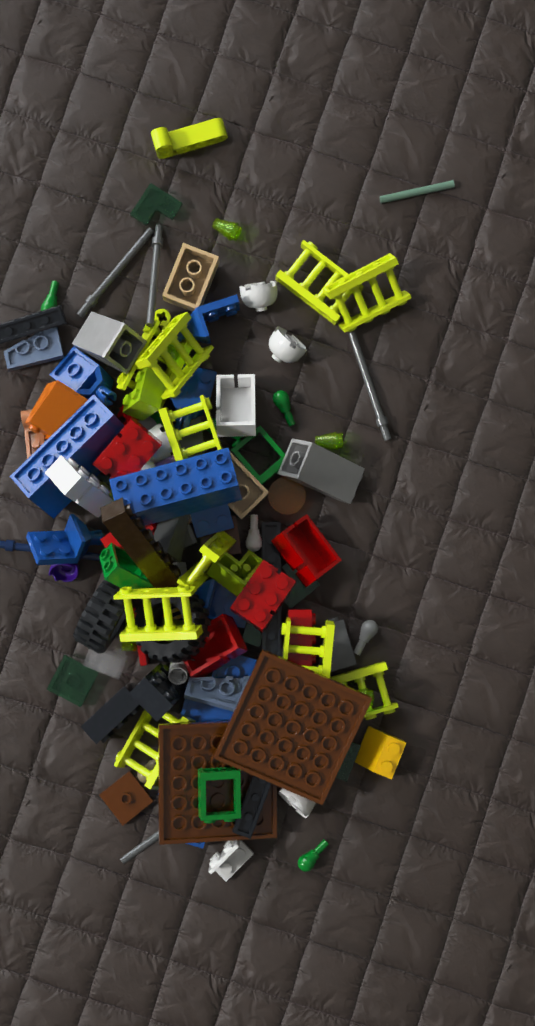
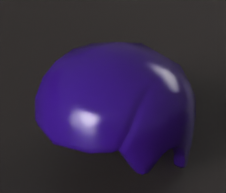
(64, 572)

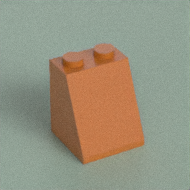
(54, 408)

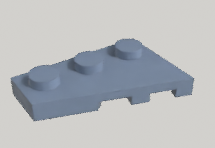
(38, 349)
(216, 691)

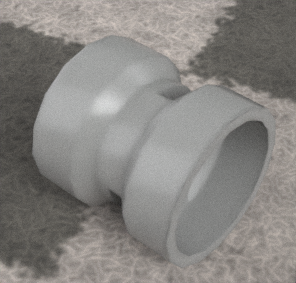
(176, 675)

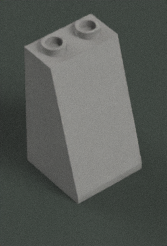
(109, 342)
(321, 470)

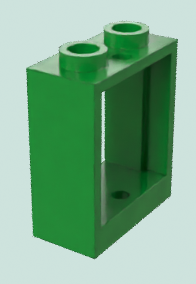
(270, 472)
(121, 569)
(219, 773)

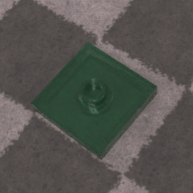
(72, 681)

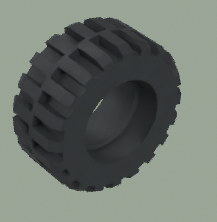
(101, 619)
(178, 649)

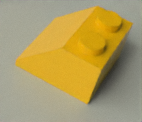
(380, 752)

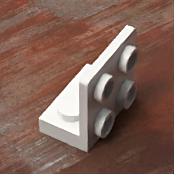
(230, 859)

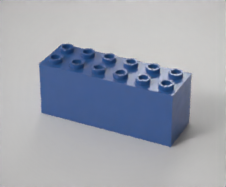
(78, 438)
(179, 487)

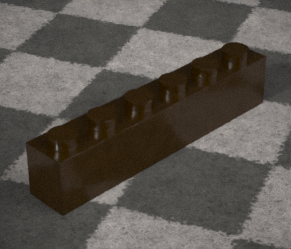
(140, 544)

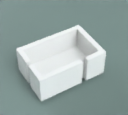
(236, 405)
(78, 485)

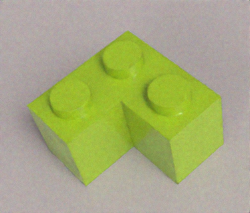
(145, 397)
(234, 573)

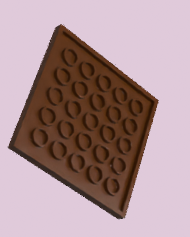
(292, 727)
(180, 754)

